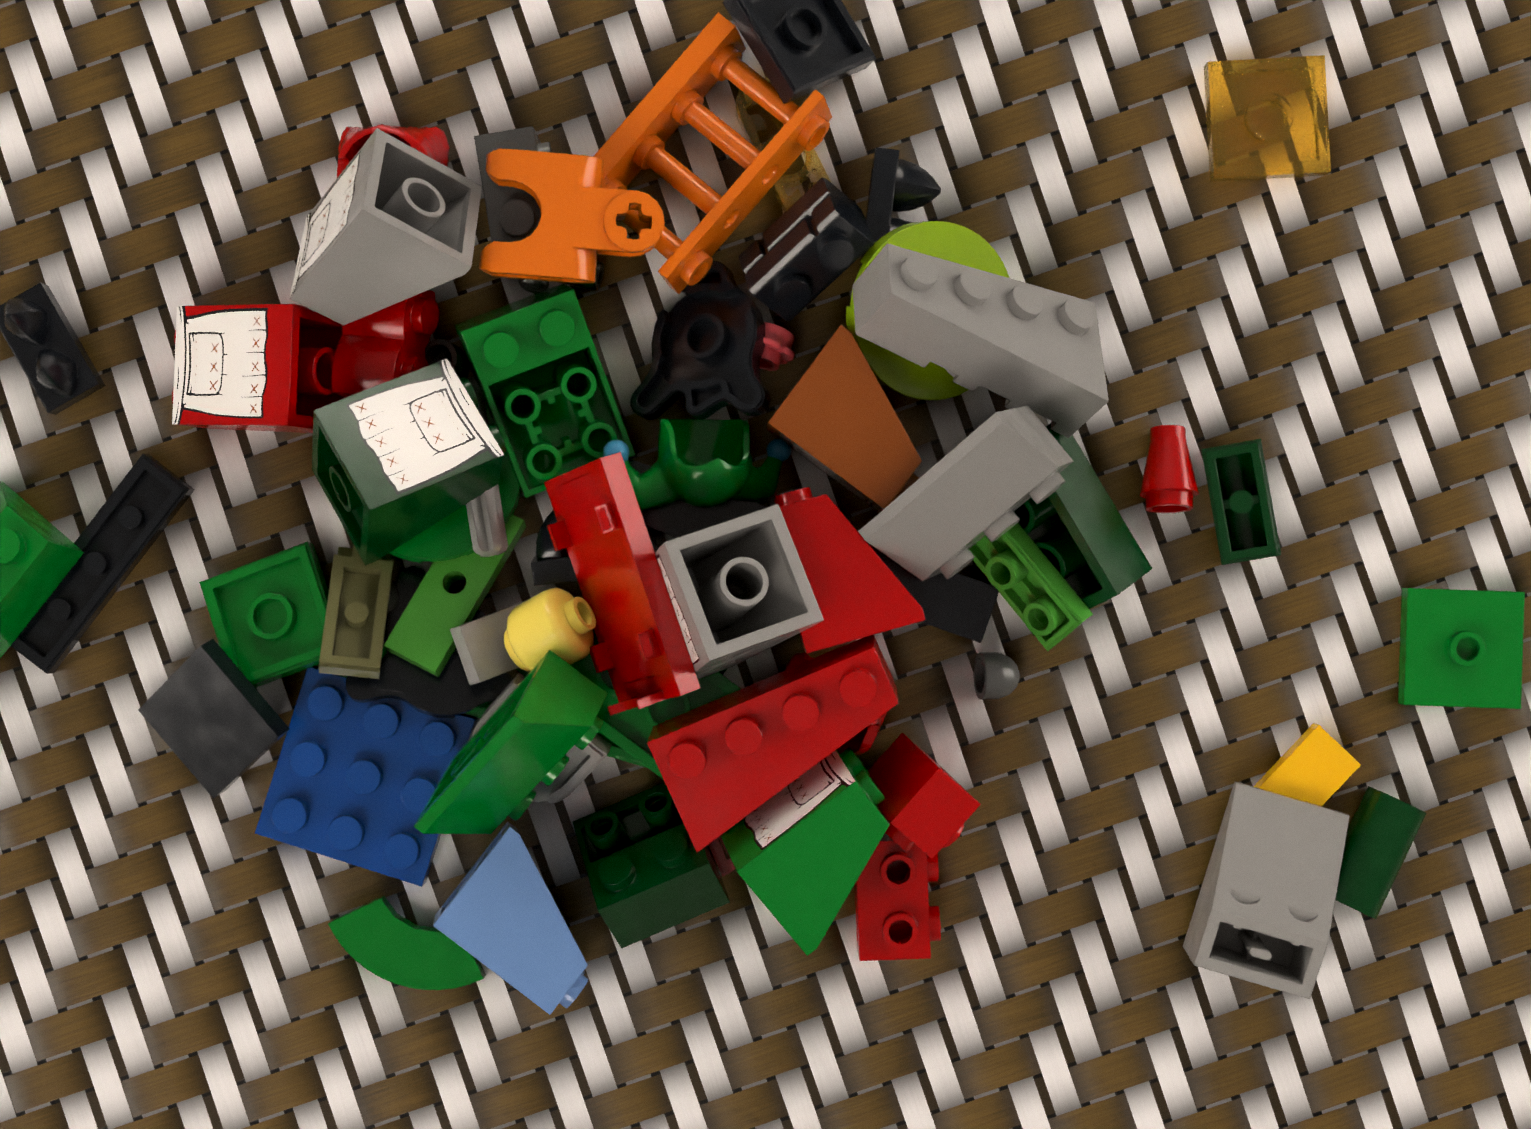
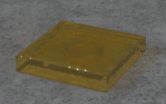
(1267, 118)

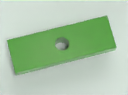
(1031, 585)
(424, 627)

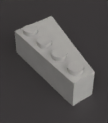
(986, 332)

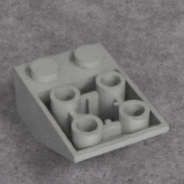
(1269, 891)

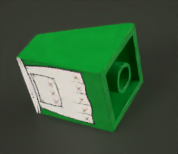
(810, 845)

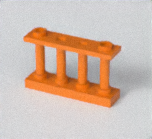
(679, 101)

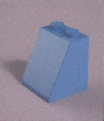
(513, 924)

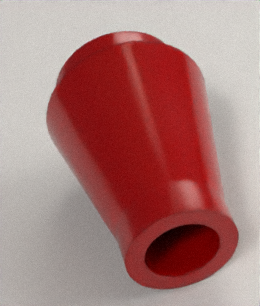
(1168, 472)

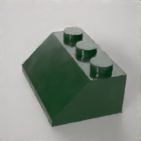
(1084, 532)

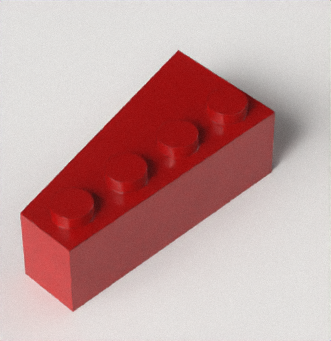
(763, 737)

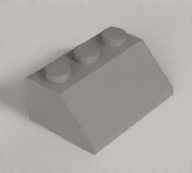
(970, 495)

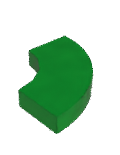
(404, 951)

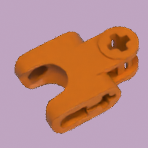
(574, 220)

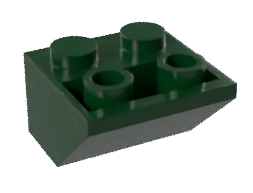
(646, 866)

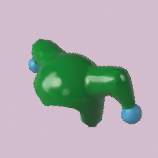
(704, 464)

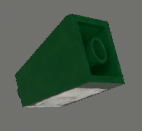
(404, 456)

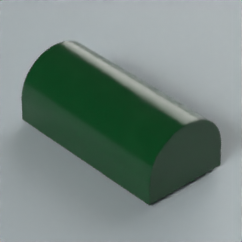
(1241, 502)
(1376, 850)

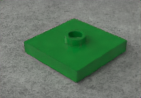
(270, 613)
(1461, 648)

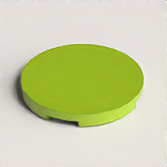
(938, 240)

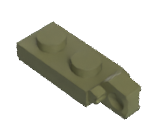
(356, 615)

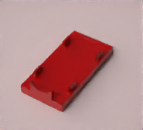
(621, 584)

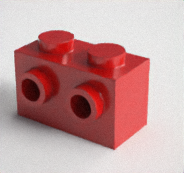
(921, 798)
(894, 904)

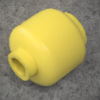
(552, 623)

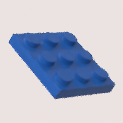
(360, 778)

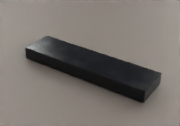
(111, 549)

